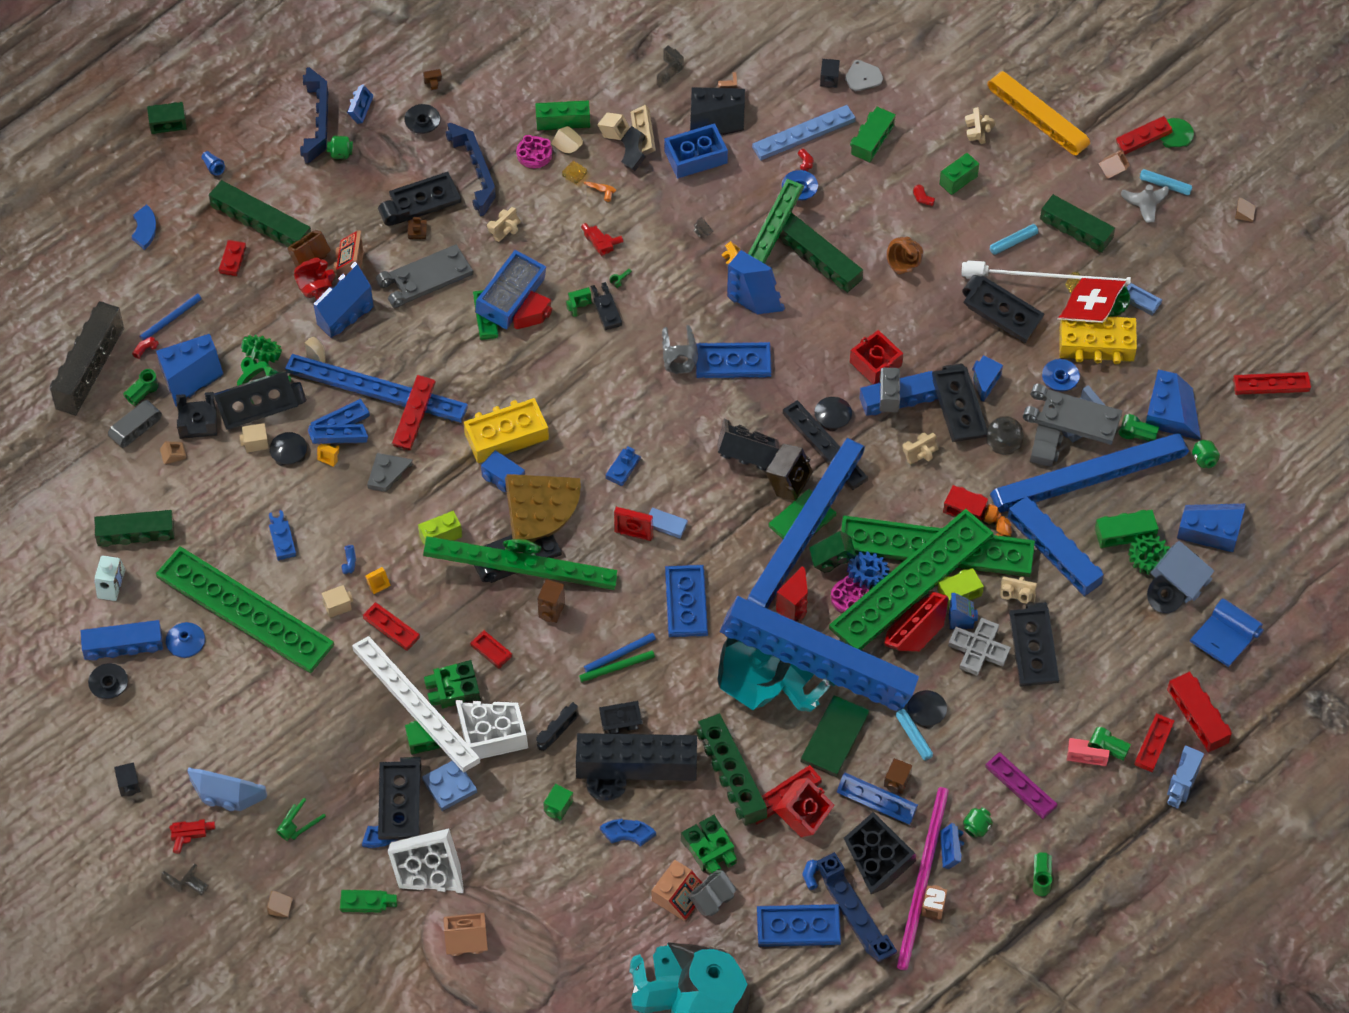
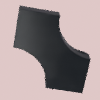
(633, 148)

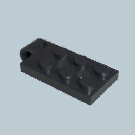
(405, 206)

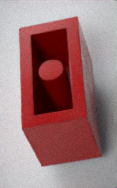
(962, 499)

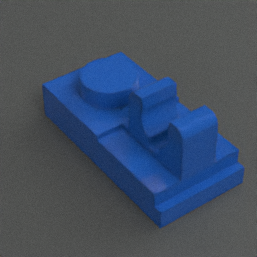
(360, 104)
(623, 466)
(951, 845)

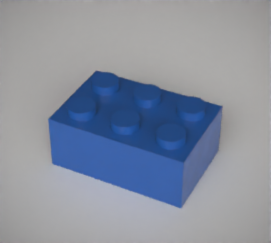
(695, 151)

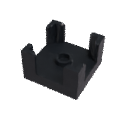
(196, 418)

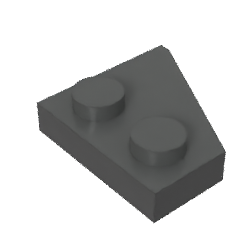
(386, 471)

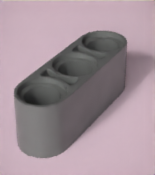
(134, 423)

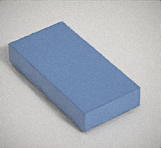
(1143, 300)
(668, 523)

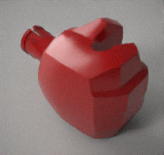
(314, 278)

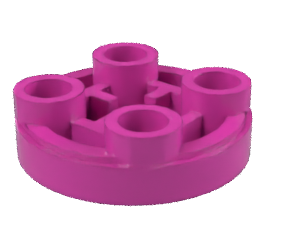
(534, 151)
(846, 593)

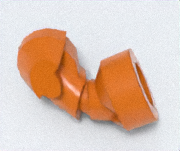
(993, 515)

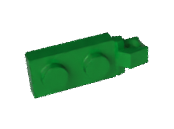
(366, 901)

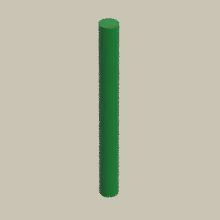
(616, 666)

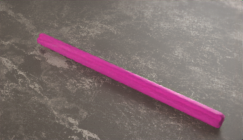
(922, 879)

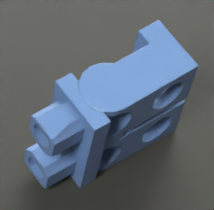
(1185, 776)

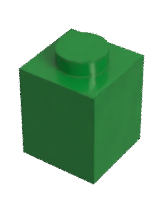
(558, 802)

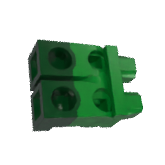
(453, 684)
(709, 844)

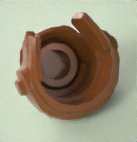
(904, 254)

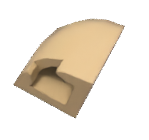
(567, 140)
(315, 349)

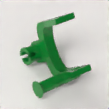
(252, 368)

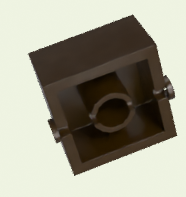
(789, 471)

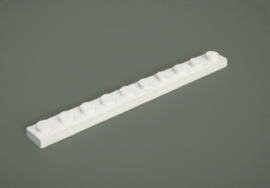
(416, 704)

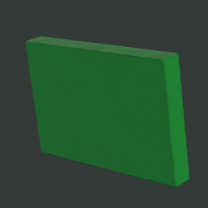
(784, 521)

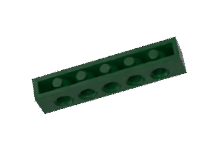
(716, 728)

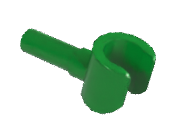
(619, 278)

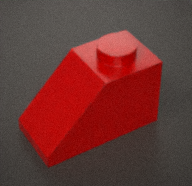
(533, 311)

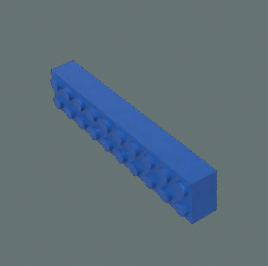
(819, 654)

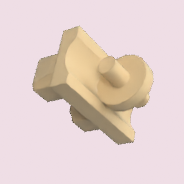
(981, 126)
(506, 223)
(921, 449)
(1018, 589)

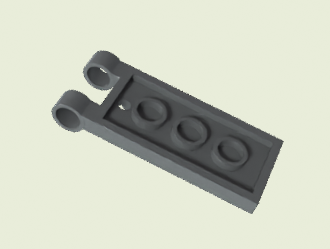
(425, 275)
(1074, 415)

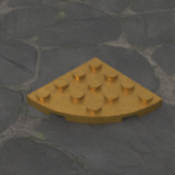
(540, 504)

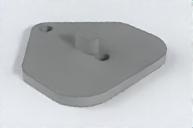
(861, 71)

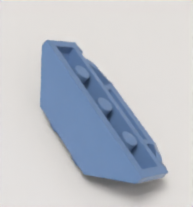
(225, 790)

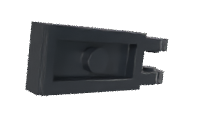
(606, 307)
(557, 727)

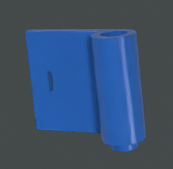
(1227, 632)

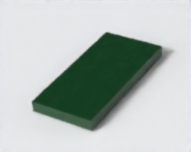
(835, 736)

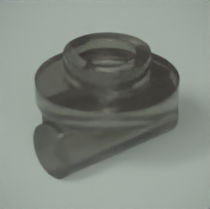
(702, 228)

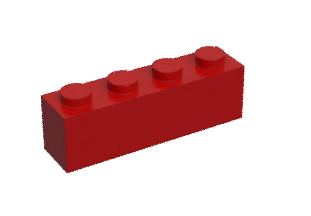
(1199, 711)

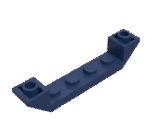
(461, 136)
(315, 146)
(874, 943)

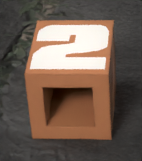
(934, 902)

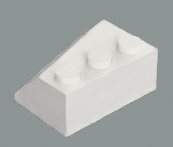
(492, 727)
(427, 862)

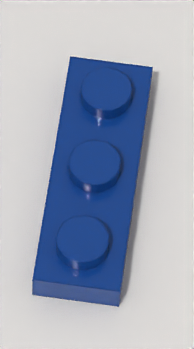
(348, 414)
(338, 433)

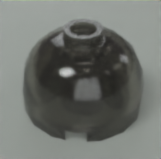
(1005, 435)

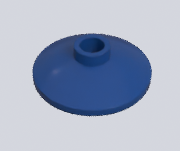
(806, 179)
(1060, 369)
(186, 646)

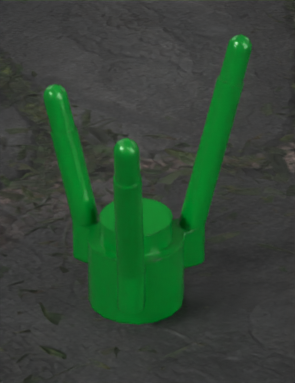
(287, 828)

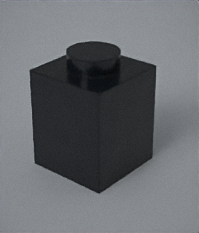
(829, 73)
(127, 779)

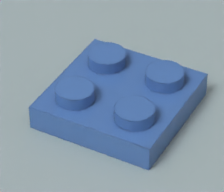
(449, 785)

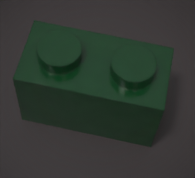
(167, 117)
(832, 552)

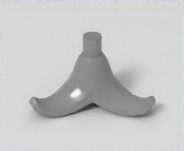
(1146, 200)

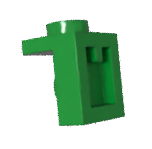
(578, 299)

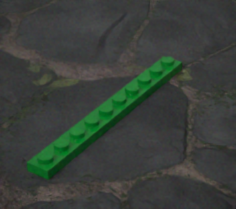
(520, 563)

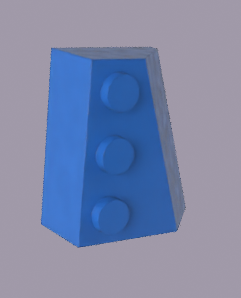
(753, 285)
(344, 302)
(189, 365)
(1173, 406)
(1212, 525)

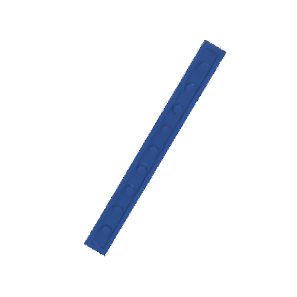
(371, 386)

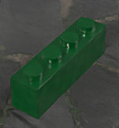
(1077, 223)
(134, 528)

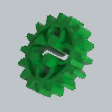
(269, 352)
(1138, 554)

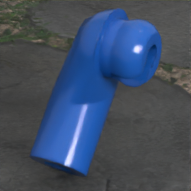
(351, 560)
(808, 874)

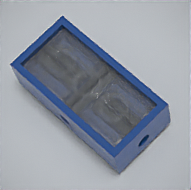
(510, 288)

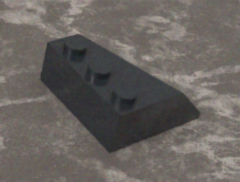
(718, 106)
(746, 446)
(878, 853)

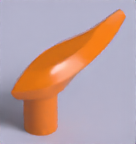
(608, 190)

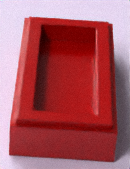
(491, 649)

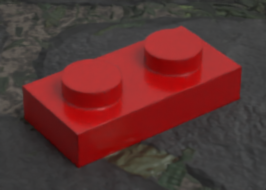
(232, 258)

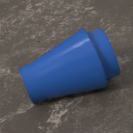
(214, 164)

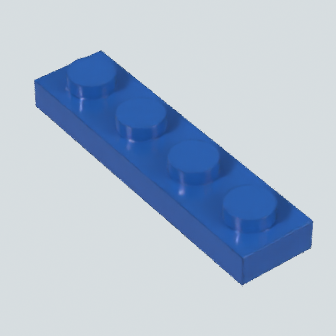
(877, 798)

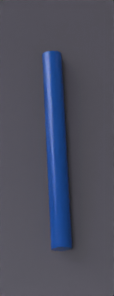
(169, 318)
(620, 652)

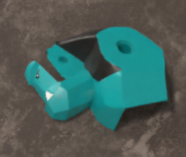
(760, 677)
(690, 981)

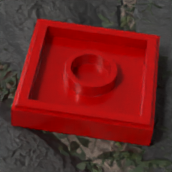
(633, 523)

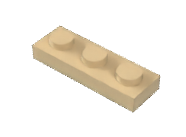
(642, 121)

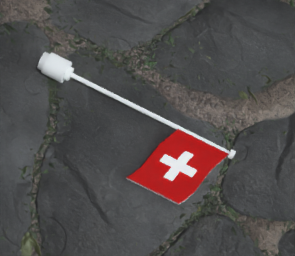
(1088, 302)

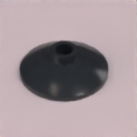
(422, 118)
(1168, 603)
(107, 674)

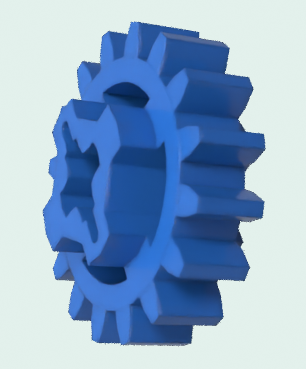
(867, 569)

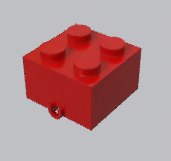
(875, 354)
(804, 807)

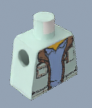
(109, 571)

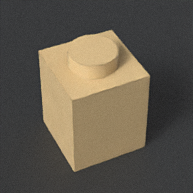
(613, 126)
(254, 438)
(337, 601)

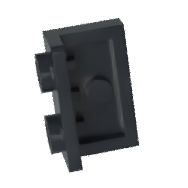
(620, 716)

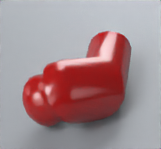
(808, 160)
(921, 196)
(143, 345)

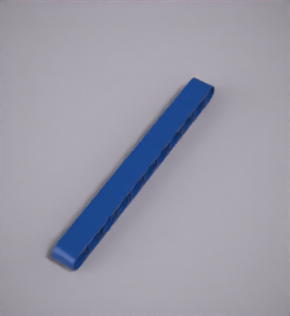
(1091, 472)
(806, 523)

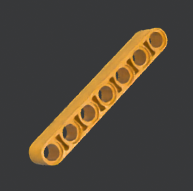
(1038, 113)

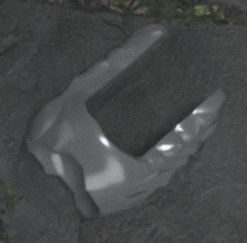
(671, 353)

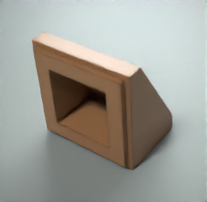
(1245, 210)
(172, 452)
(279, 904)

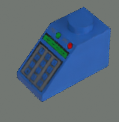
(986, 375)
(961, 612)

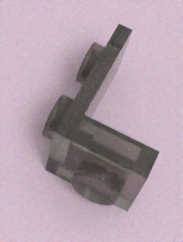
(675, 66)

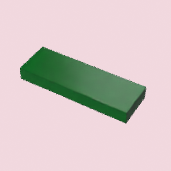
(486, 328)

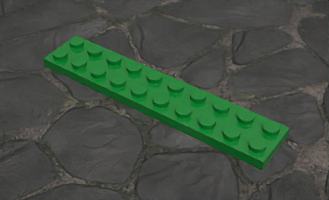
(901, 540)
(911, 580)
(245, 609)

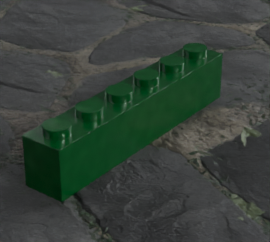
(257, 214)
(821, 254)

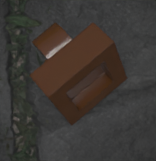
(433, 78)
(417, 228)

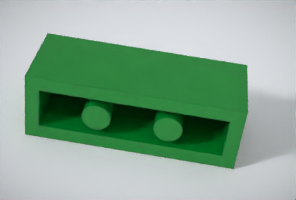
(562, 114)
(872, 134)
(1125, 528)

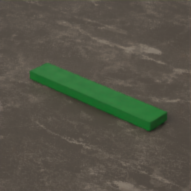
(776, 220)

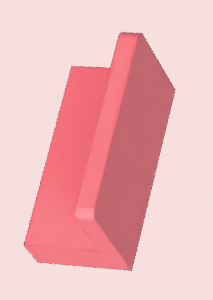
(1080, 752)

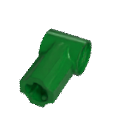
(141, 388)
(1133, 428)
(1104, 740)
(1042, 873)

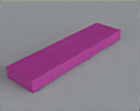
(1021, 785)

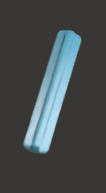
(1163, 181)
(1014, 239)
(914, 734)

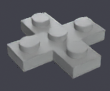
(979, 646)

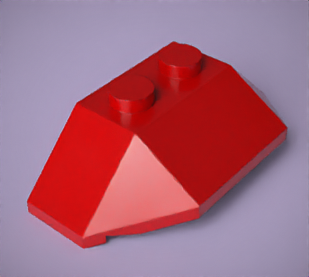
(918, 624)

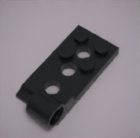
(982, 287)
(959, 376)
(290, 397)
(548, 546)
(1039, 616)
(410, 770)

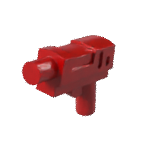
(601, 242)
(184, 831)

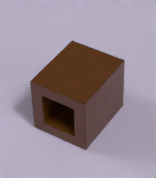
(897, 776)

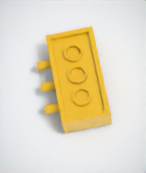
(1109, 340)
(506, 429)

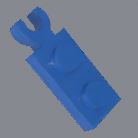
(281, 537)

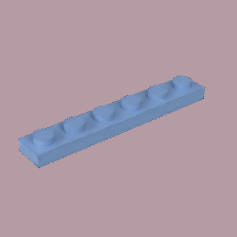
(803, 132)

